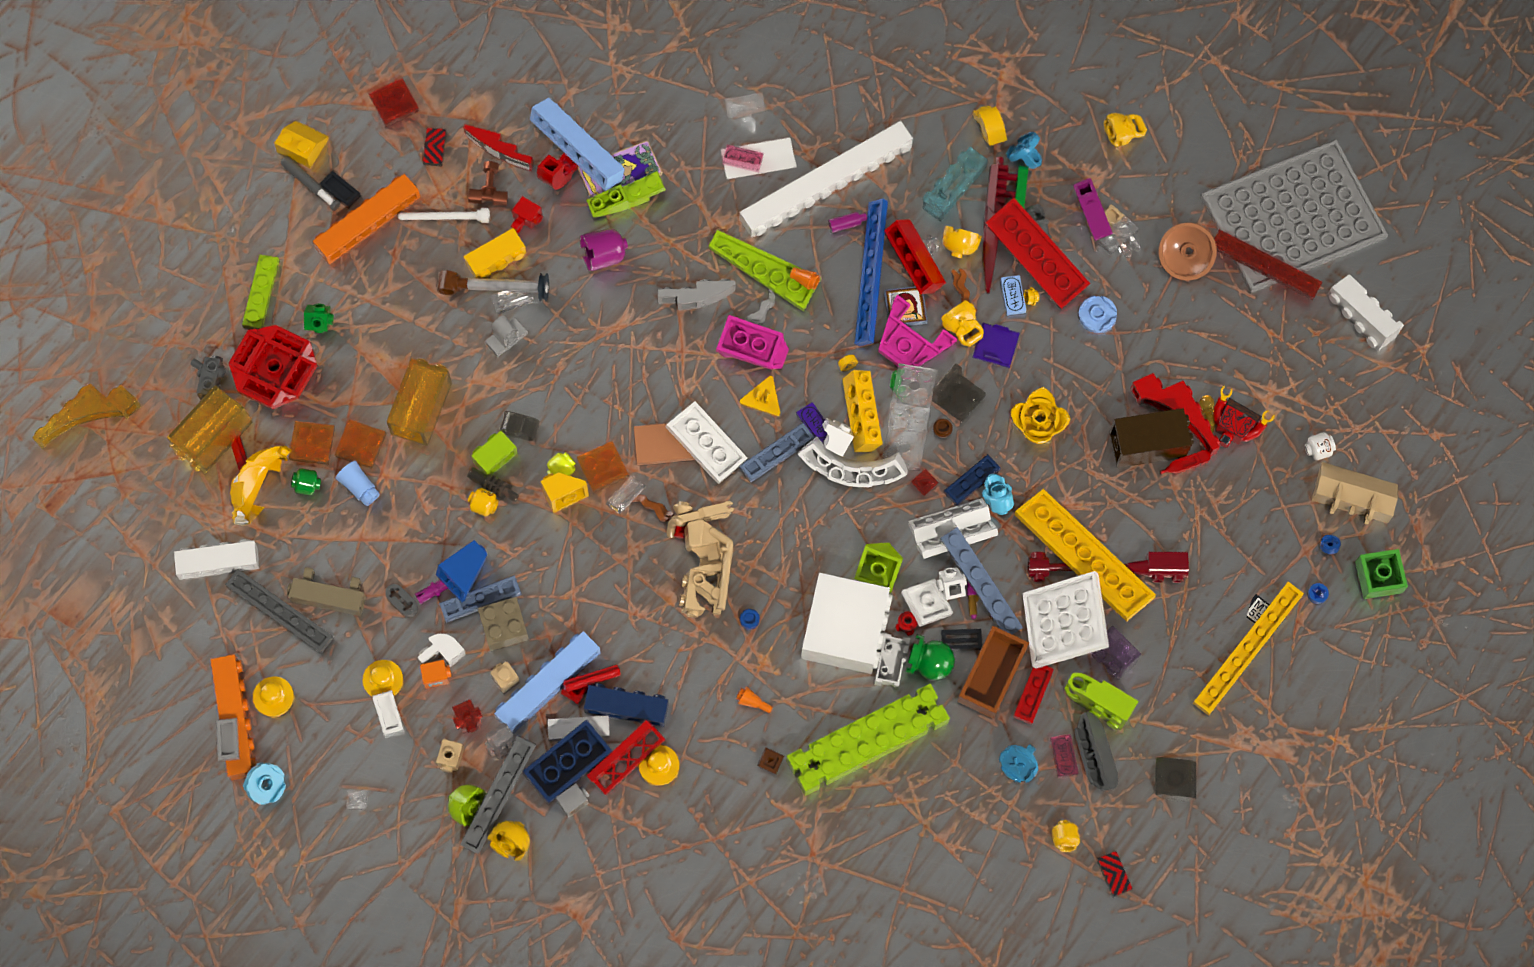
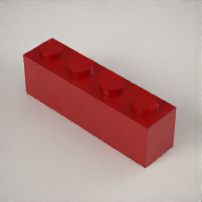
(915, 256)

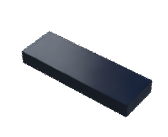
(971, 480)

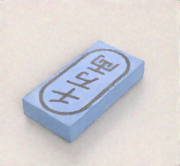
(1013, 295)

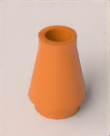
(806, 278)

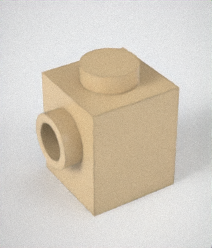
(504, 677)
(450, 756)

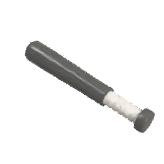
(309, 182)

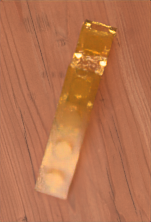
(87, 407)

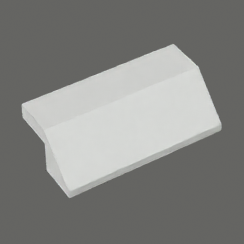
(970, 518)

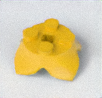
(1041, 404)

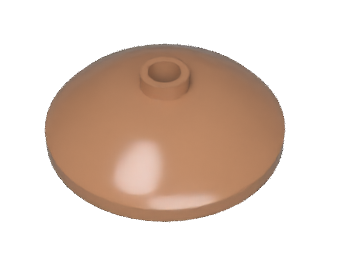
(1174, 256)

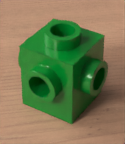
(318, 318)

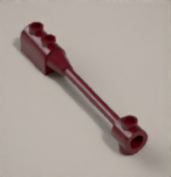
(1155, 566)

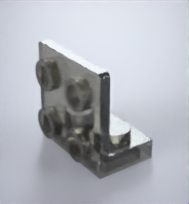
(957, 394)

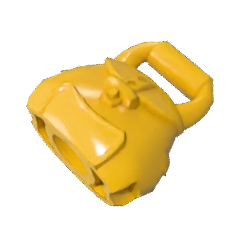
(1122, 129)
(961, 321)

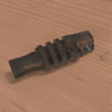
(494, 484)

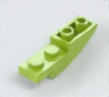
(626, 196)

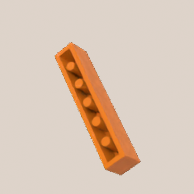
(366, 218)
(231, 704)

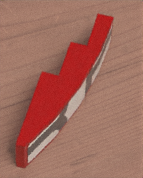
(493, 144)

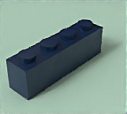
(626, 705)

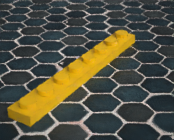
(1248, 648)

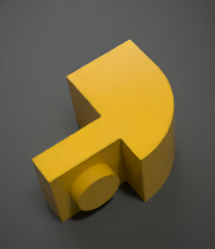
(991, 124)

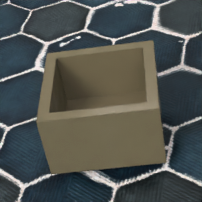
(503, 624)

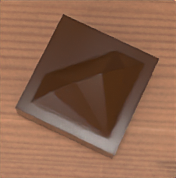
(770, 760)

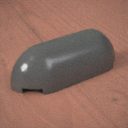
(1096, 752)

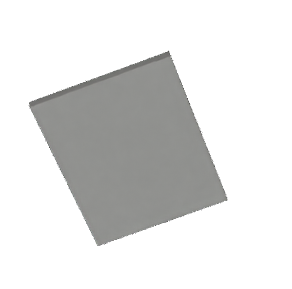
(1297, 211)

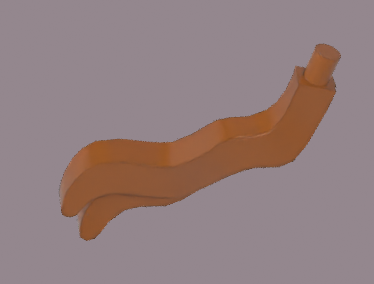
(958, 284)
(660, 509)

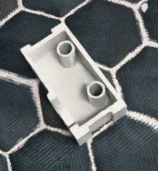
(892, 660)

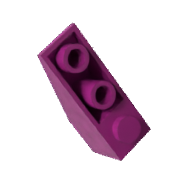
(1092, 209)

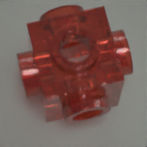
(464, 711)

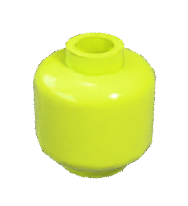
(561, 463)

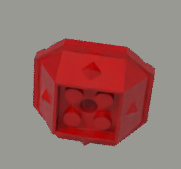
(269, 348)

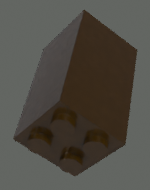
(1151, 437)

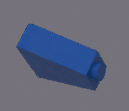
(462, 569)

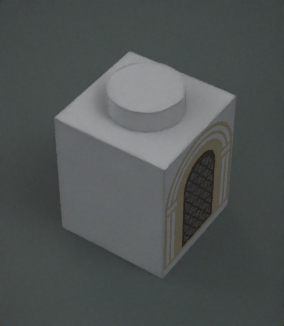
(573, 799)

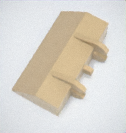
(1355, 493)

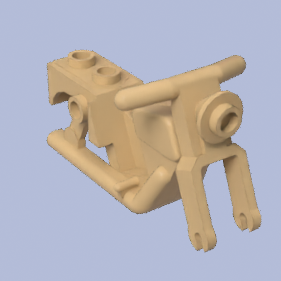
(713, 551)

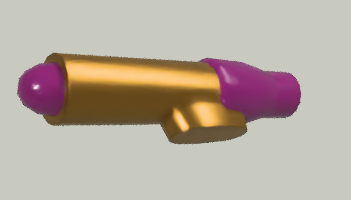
(972, 599)

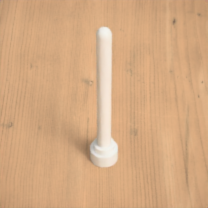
(481, 215)

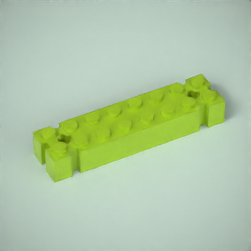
(867, 739)

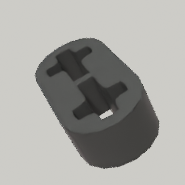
(405, 597)

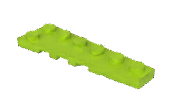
(763, 267)

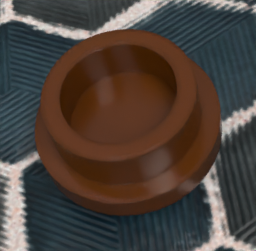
(942, 428)

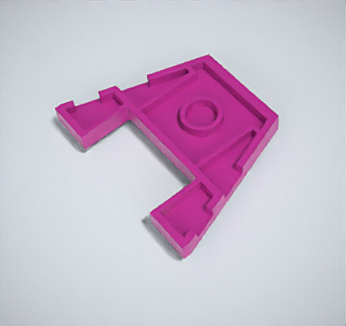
(904, 345)

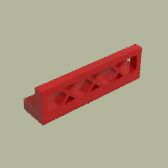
(619, 752)

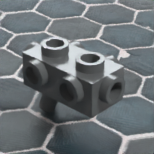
(210, 374)

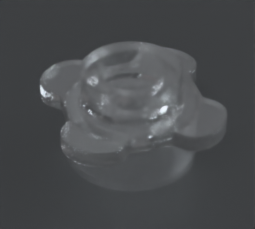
(931, 244)
(361, 804)

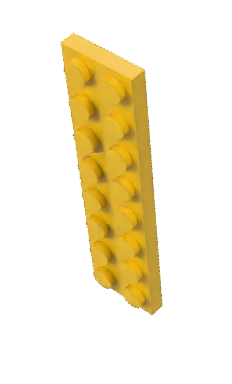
(1084, 553)

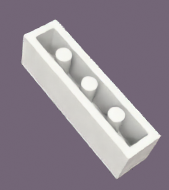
(216, 560)

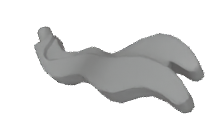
(759, 317)

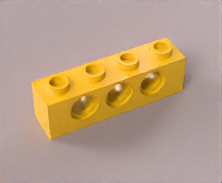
(862, 411)

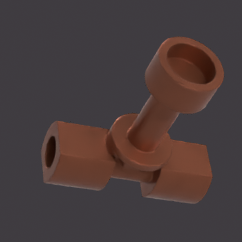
(488, 192)

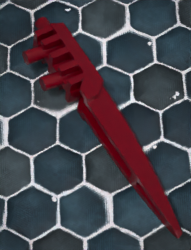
(995, 200)

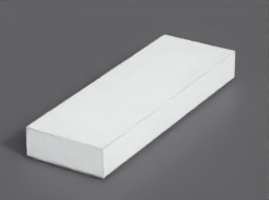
(561, 727)

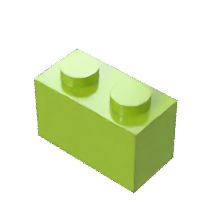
(494, 453)

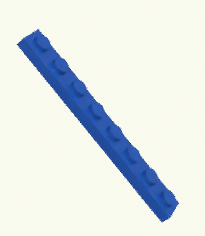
(871, 272)

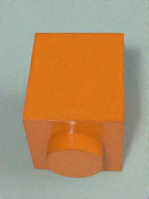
(435, 674)

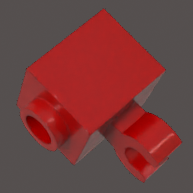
(526, 214)

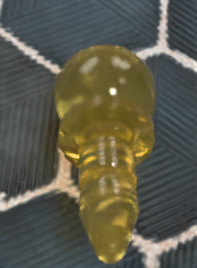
(1207, 404)

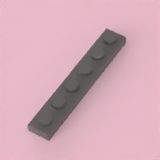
(279, 611)
(498, 794)

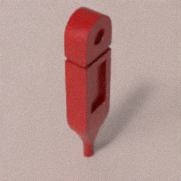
(1188, 462)

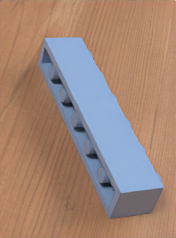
(577, 144)
(548, 682)

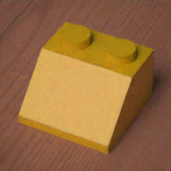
(300, 143)
(563, 490)

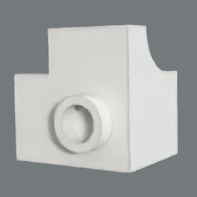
(838, 436)

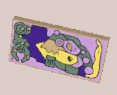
(637, 161)

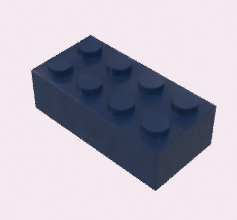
(567, 762)

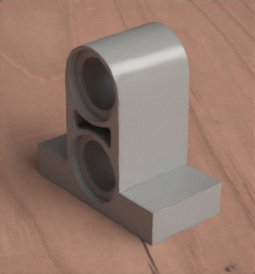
(505, 334)

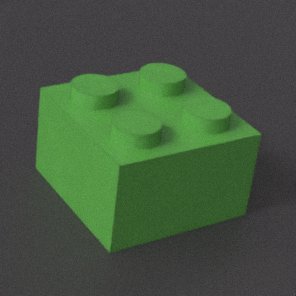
(1381, 574)

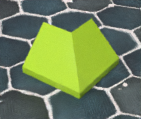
(879, 565)

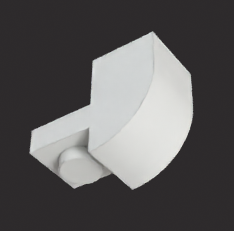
(443, 646)

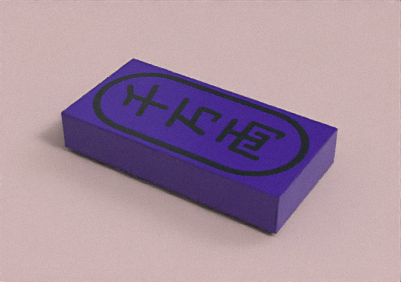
(813, 421)

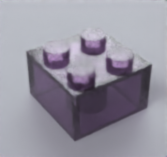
(1119, 655)

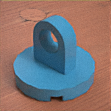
(1026, 150)
(1019, 763)

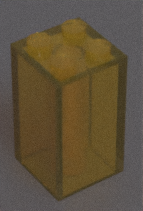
(419, 401)
(209, 430)

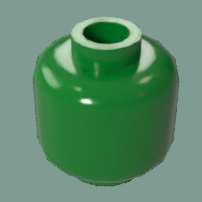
(305, 481)

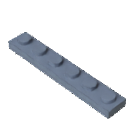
(981, 581)

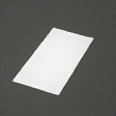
(777, 156)

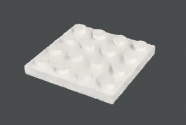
(1065, 620)

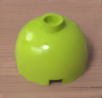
(464, 803)

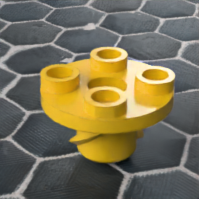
(382, 677)
(273, 696)
(660, 766)

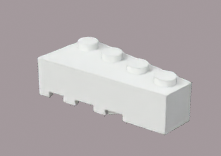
(1365, 313)

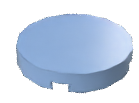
(1097, 314)

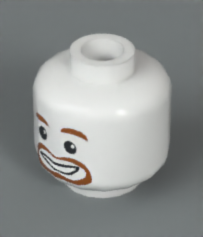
(1320, 446)

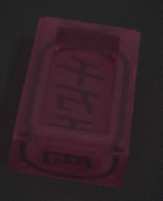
(743, 158)
(1064, 756)

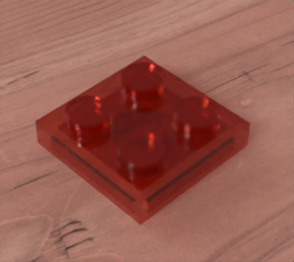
(394, 102)

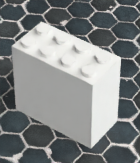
(846, 623)

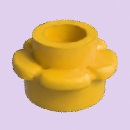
(1031, 296)

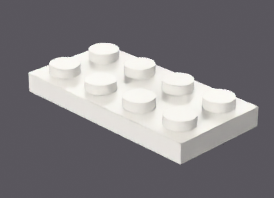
(706, 442)

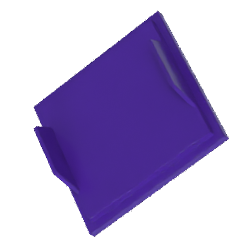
(996, 345)

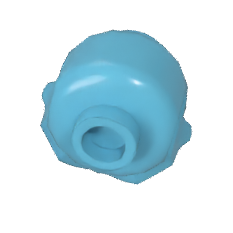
(998, 494)

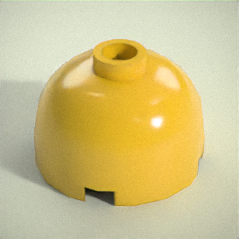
(960, 241)
(510, 839)

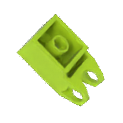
(1101, 699)

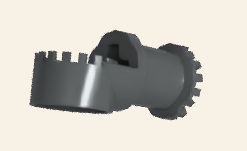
(1039, 218)

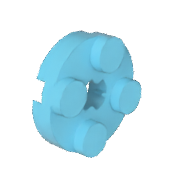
(254, 778)

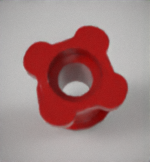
(904, 627)

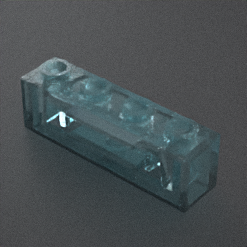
(970, 161)

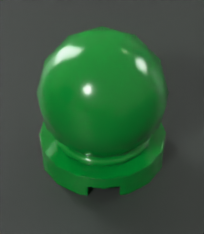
(932, 659)

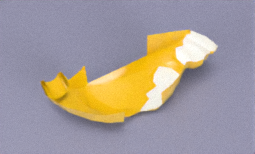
(249, 481)

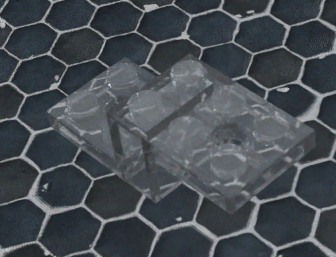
(910, 414)

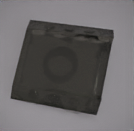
(1175, 779)

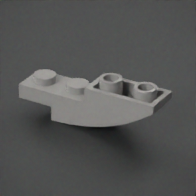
(705, 294)

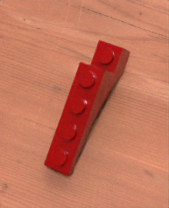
(1177, 396)

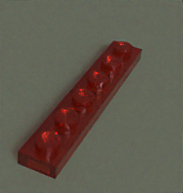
(1267, 265)

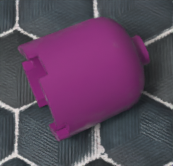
(603, 248)

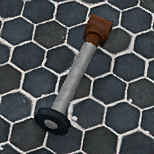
(451, 282)

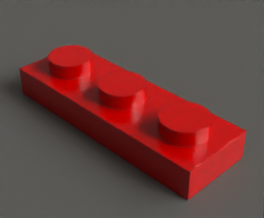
(1033, 694)

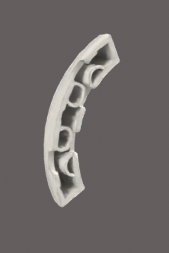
(850, 471)

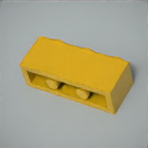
(495, 254)

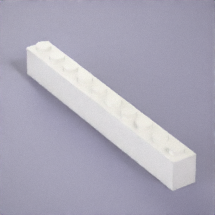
(825, 179)

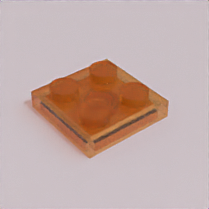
(311, 442)
(360, 444)
(602, 467)

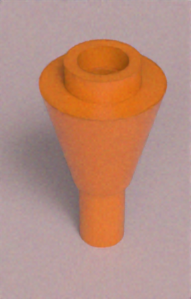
(749, 698)

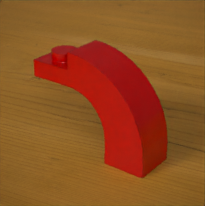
(556, 172)

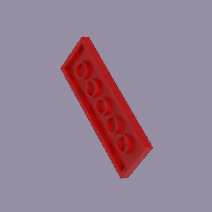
(1037, 253)

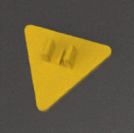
(763, 397)

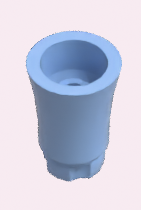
(358, 483)

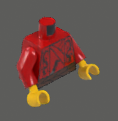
(1236, 421)

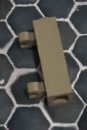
(327, 596)

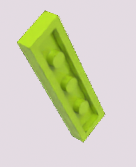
(260, 292)

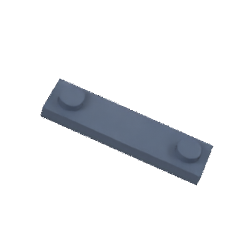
(776, 452)
(492, 593)

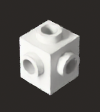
(951, 583)

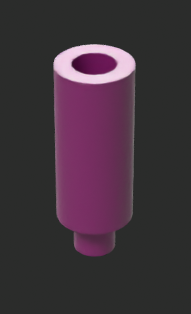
(846, 221)

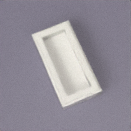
(387, 712)

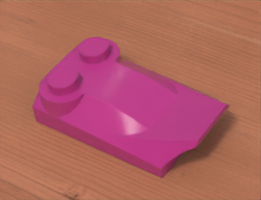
(752, 343)

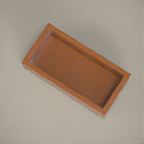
(993, 672)

